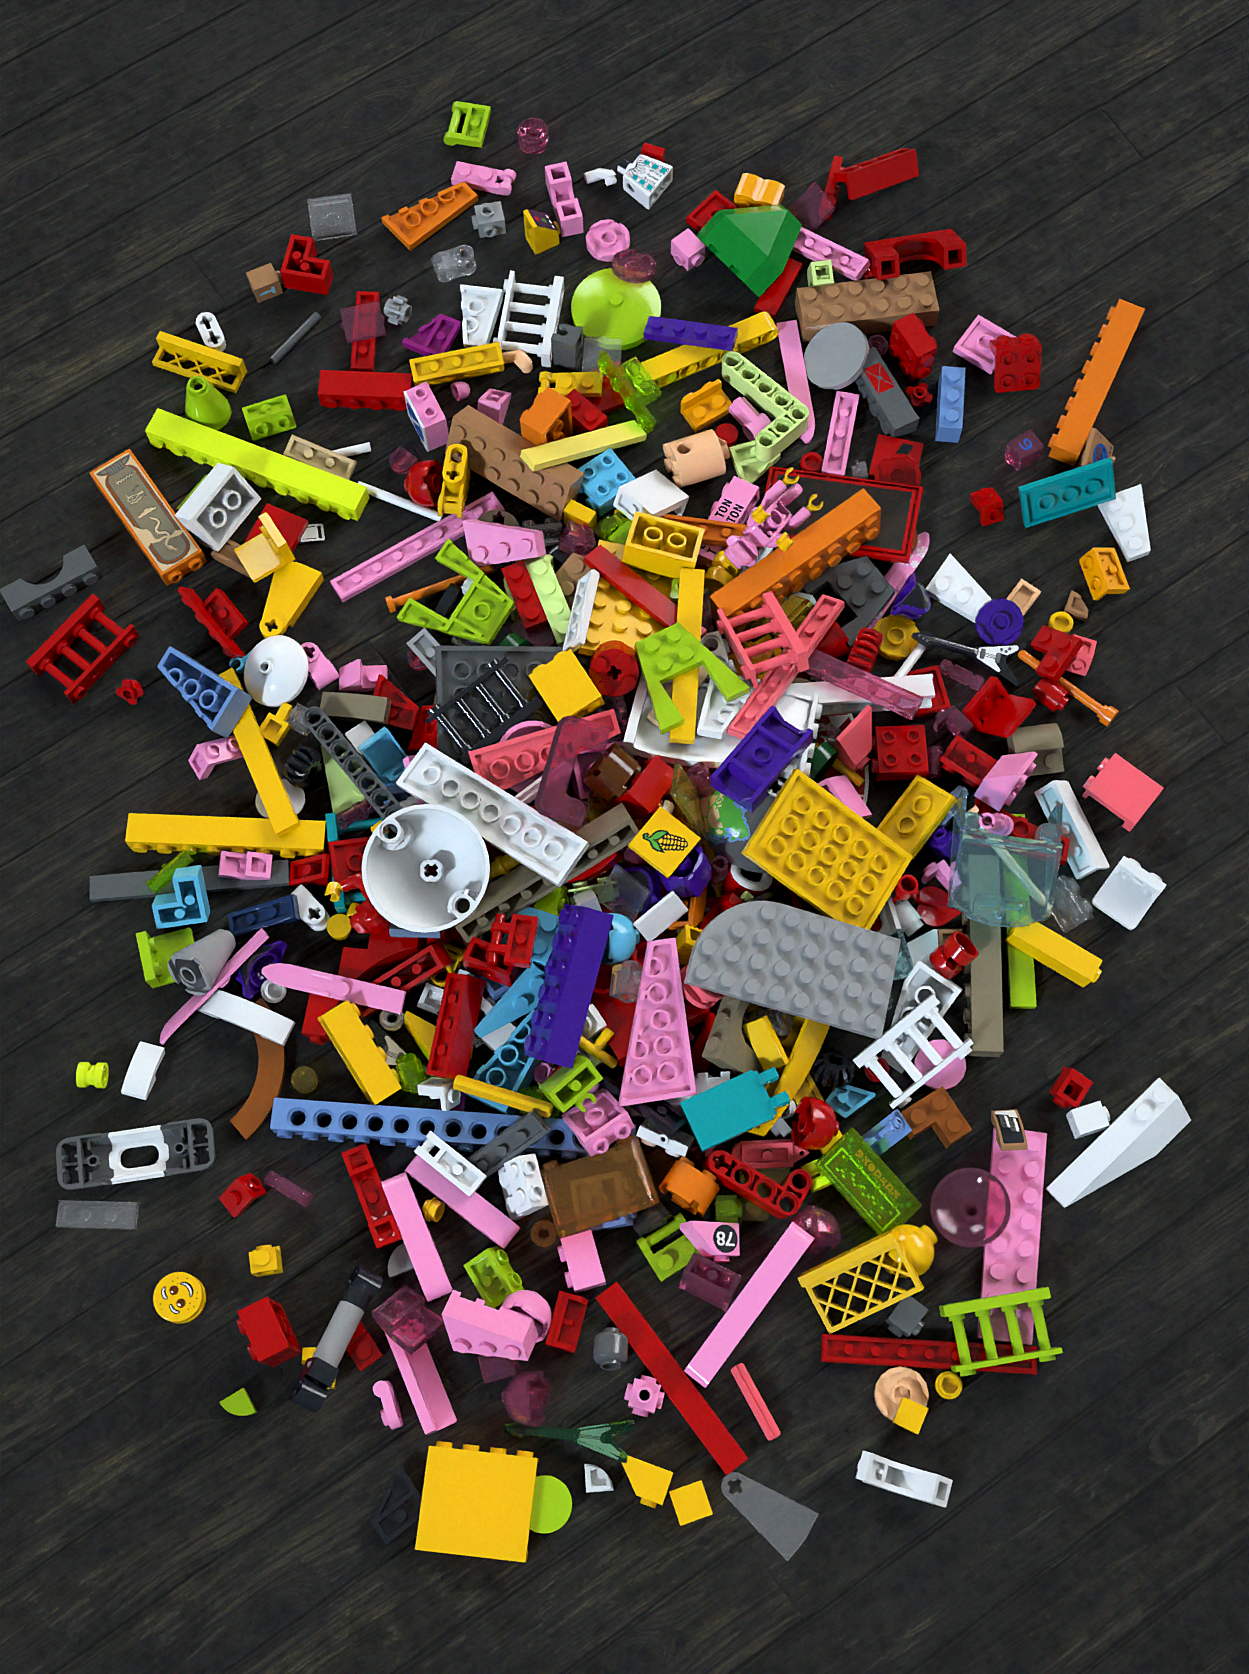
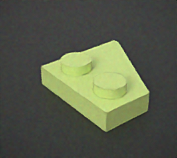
(746, 463)

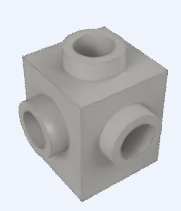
(489, 219)

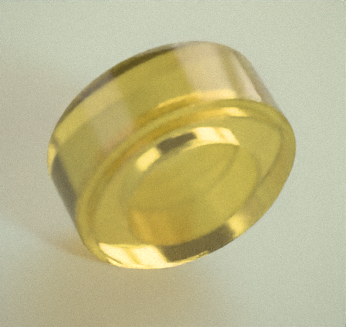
(304, 1079)

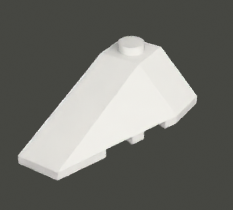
(915, 989)

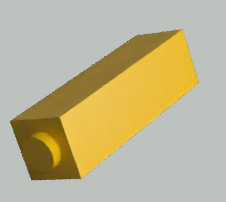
(1056, 953)

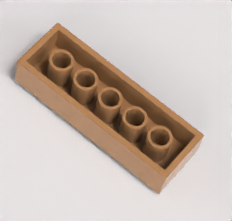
(867, 304)
(496, 456)

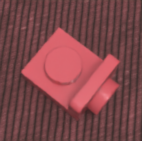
(1083, 659)

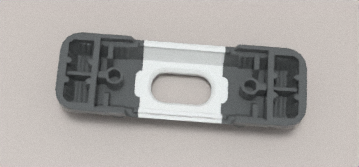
(96, 1157)

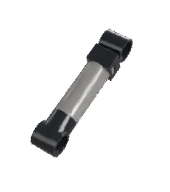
(322, 1368)

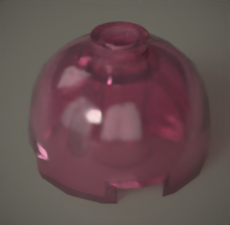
(819, 1225)
(526, 1397)

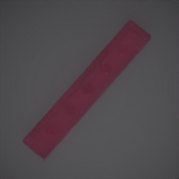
(864, 684)

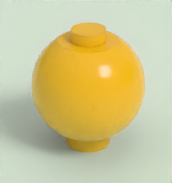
(918, 1247)

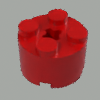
(624, 659)

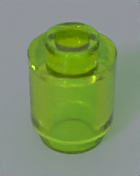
(410, 1072)

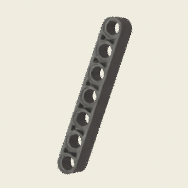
(350, 762)

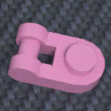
(391, 1413)

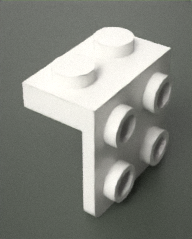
(1128, 893)

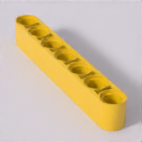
(692, 359)

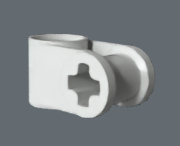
(309, 908)

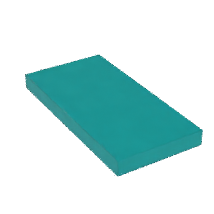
(1067, 492)

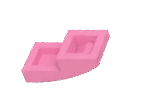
(245, 866)

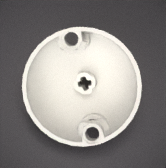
(398, 876)

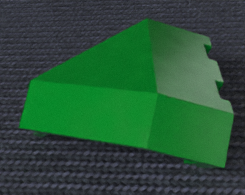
(752, 242)

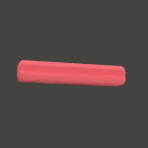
(755, 1401)

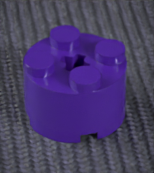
(690, 875)

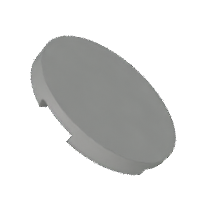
(836, 356)

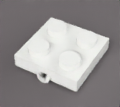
(654, 1136)

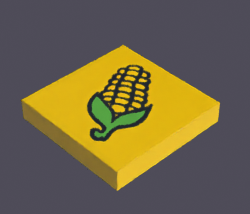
(664, 842)

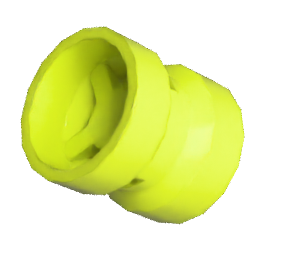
(92, 1075)
(817, 1182)

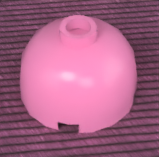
(532, 1305)

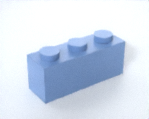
(950, 404)

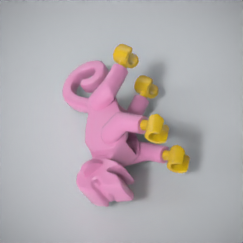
(767, 522)

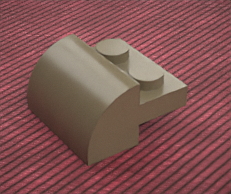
(1045, 741)

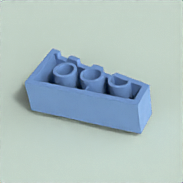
(209, 694)

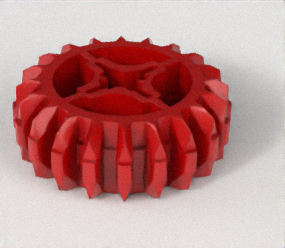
(865, 649)

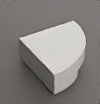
(597, 1479)

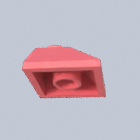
(856, 741)

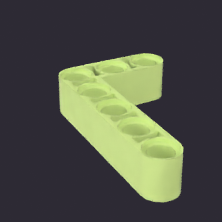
(788, 412)

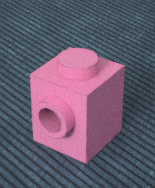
(688, 250)

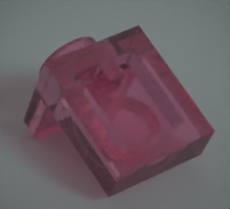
(956, 722)

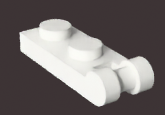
(451, 1164)

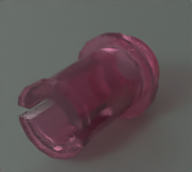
(934, 764)

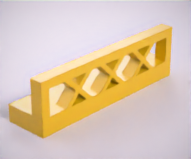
(199, 354)
(457, 364)

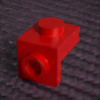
(989, 505)
(242, 1194)

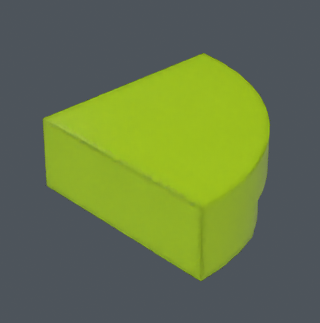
(239, 1404)

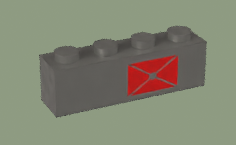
(886, 397)

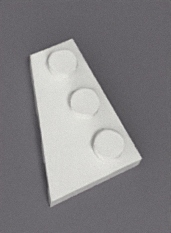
(480, 313)
(1128, 522)
(957, 589)

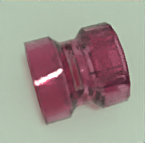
(701, 779)

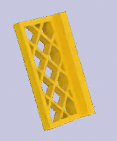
(850, 1259)

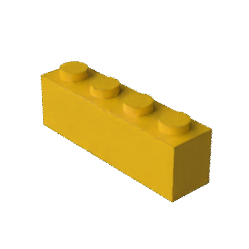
(359, 1052)

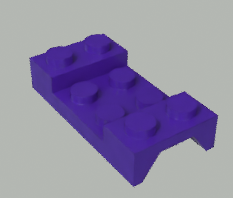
(760, 759)

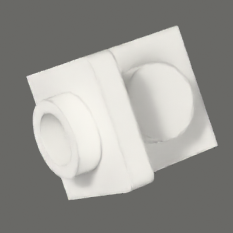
(440, 1088)

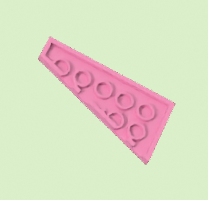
(659, 1043)

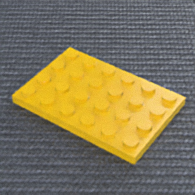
(618, 617)
(826, 853)

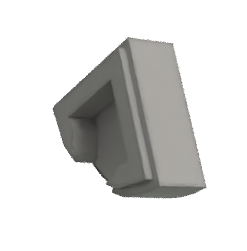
(399, 1261)

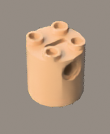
(696, 458)

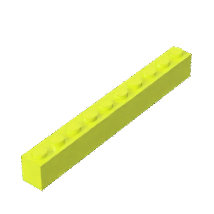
(258, 464)

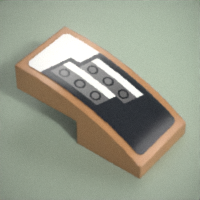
(1009, 1130)

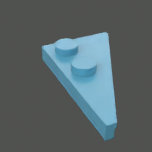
(516, 1002)

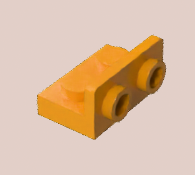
(705, 405)
(1103, 572)

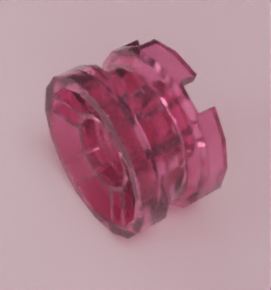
(538, 130)

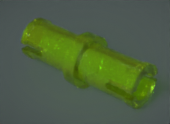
(166, 874)

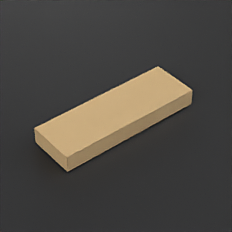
(319, 457)

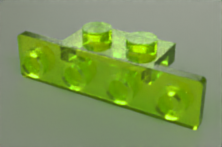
(633, 385)

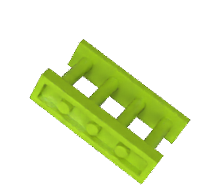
(1008, 1304)

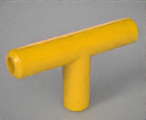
(596, 1048)

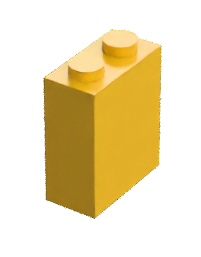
(566, 687)

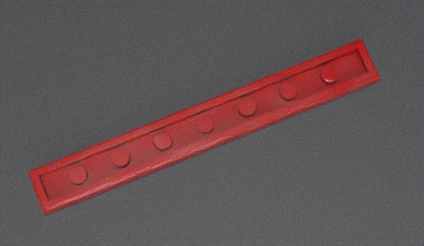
(915, 1353)
(672, 1379)

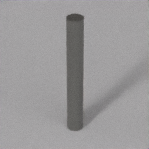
(294, 338)

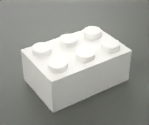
(218, 506)

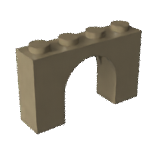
(726, 1042)

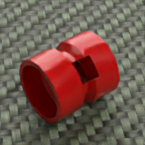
(953, 955)

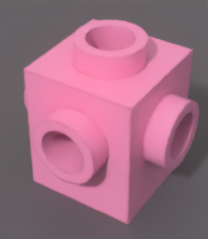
(639, 1406)

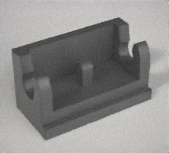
(567, 349)

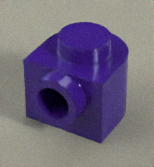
(941, 844)

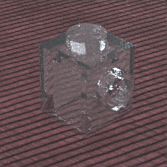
(626, 981)

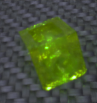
(608, 525)

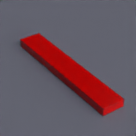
(633, 587)

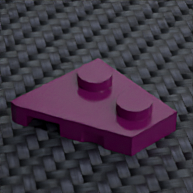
(434, 337)

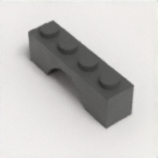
(77, 572)

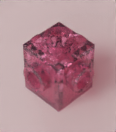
(577, 539)

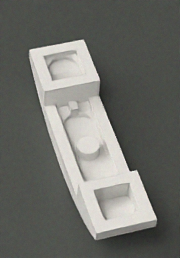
(248, 1016)

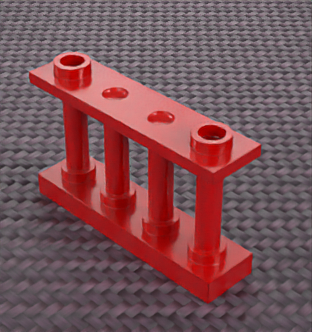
(67, 633)

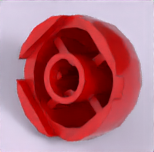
(425, 482)
(814, 1125)

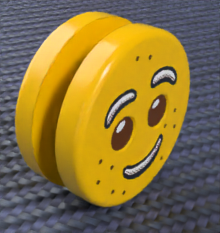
(179, 1297)

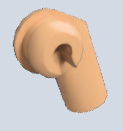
(520, 358)

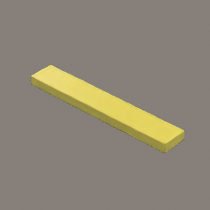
(583, 445)

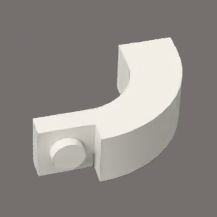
(904, 1479)

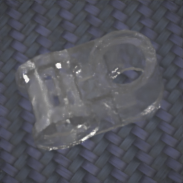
(452, 264)

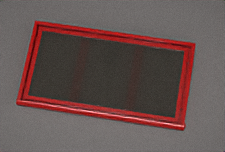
(897, 501)

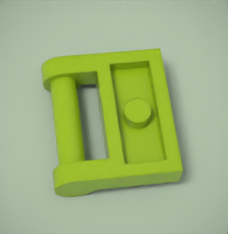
(474, 125)
(673, 1256)

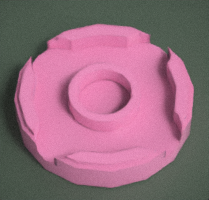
(606, 239)
(949, 1075)

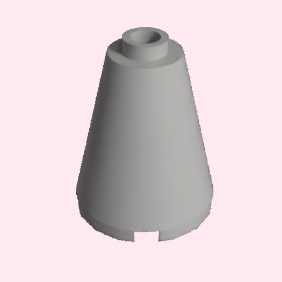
(202, 961)

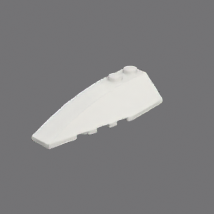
(1124, 1144)

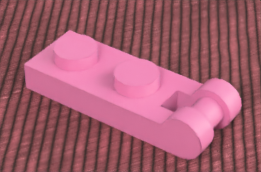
(484, 178)

